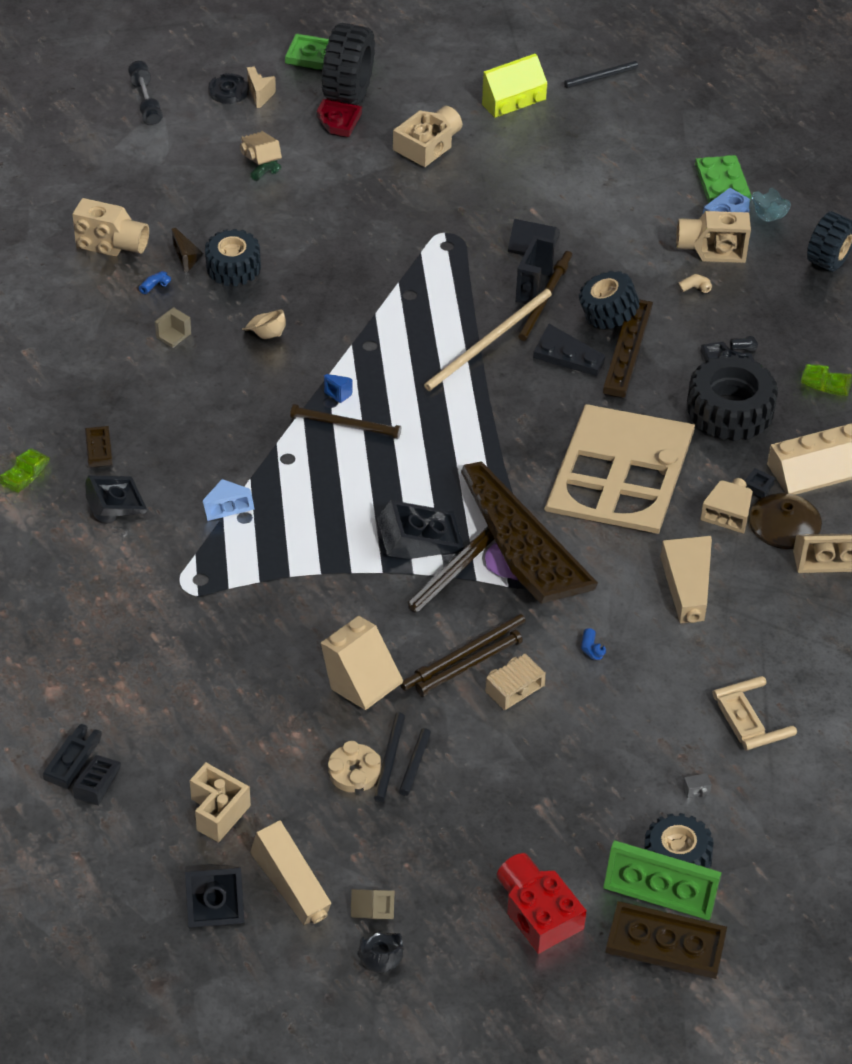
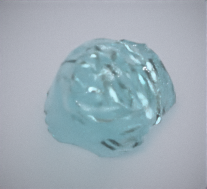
(770, 205)

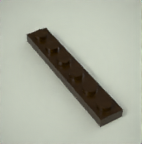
(627, 351)

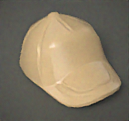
(267, 324)

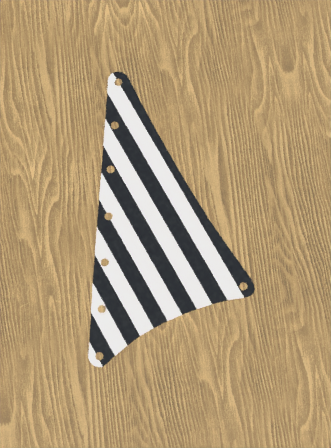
(327, 502)

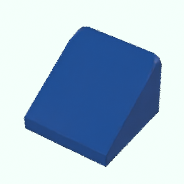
(338, 387)

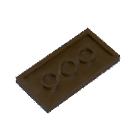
(666, 939)

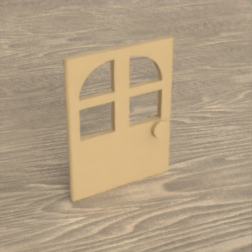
(626, 441)

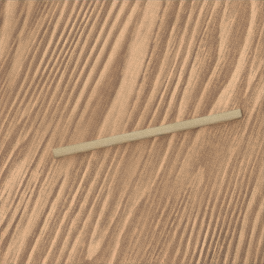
(488, 339)

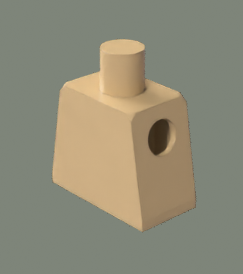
(728, 505)

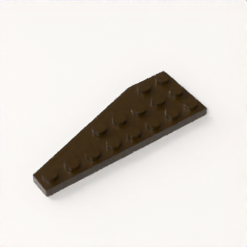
(525, 543)

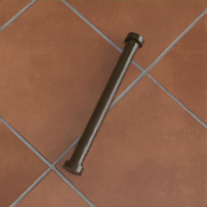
(345, 421)
(423, 687)

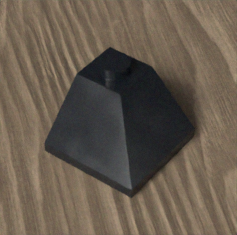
(214, 895)

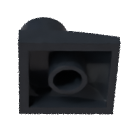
(113, 497)

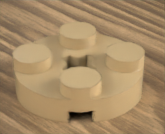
(354, 754)

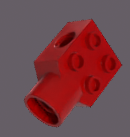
(540, 903)

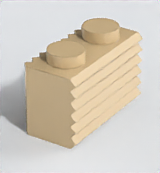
(260, 148)
(514, 681)

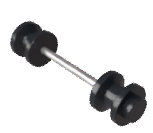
(149, 107)

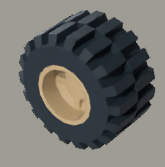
(830, 241)
(232, 257)
(609, 299)
(681, 839)

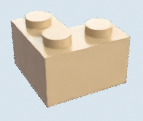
(220, 800)

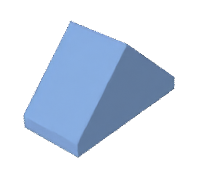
(227, 500)

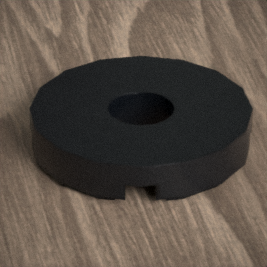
(238, 88)

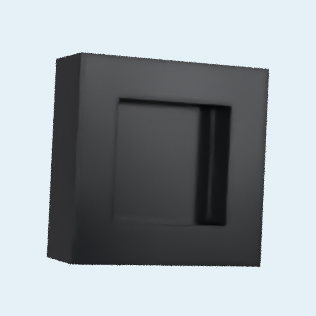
(760, 482)

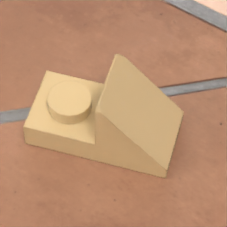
(261, 88)

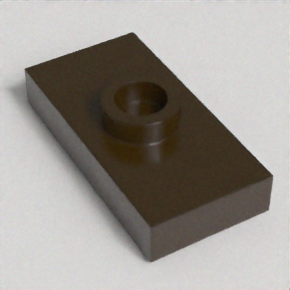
(98, 446)

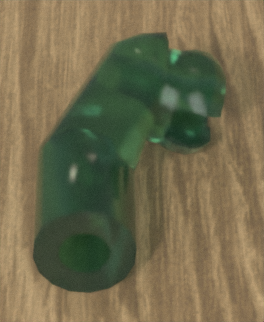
(262, 169)

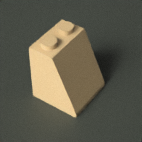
(360, 663)

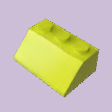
(513, 86)

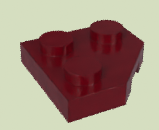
(338, 117)

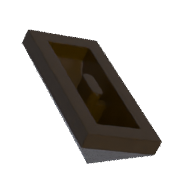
(186, 251)

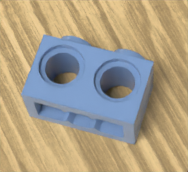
(729, 202)

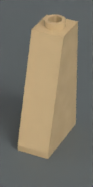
(687, 573)
(290, 873)

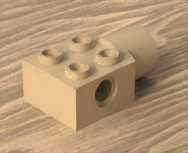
(427, 135)
(107, 229)
(716, 236)

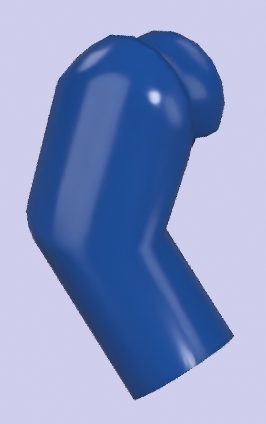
(152, 280)
(589, 647)

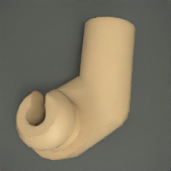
(696, 281)

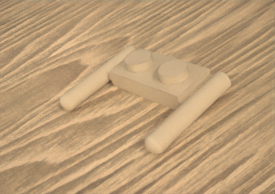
(743, 717)

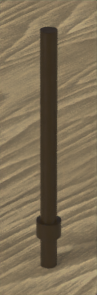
(559, 269)
(425, 673)

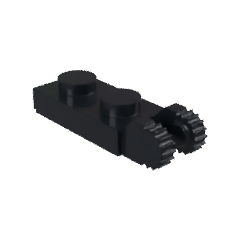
(71, 756)

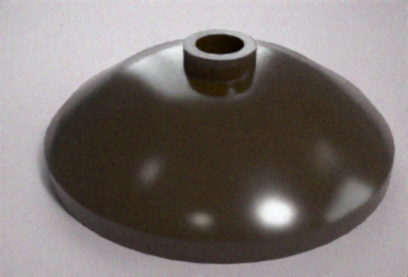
(781, 517)

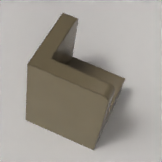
(173, 327)
(372, 904)

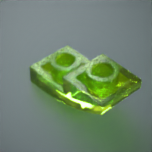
(819, 378)
(26, 469)

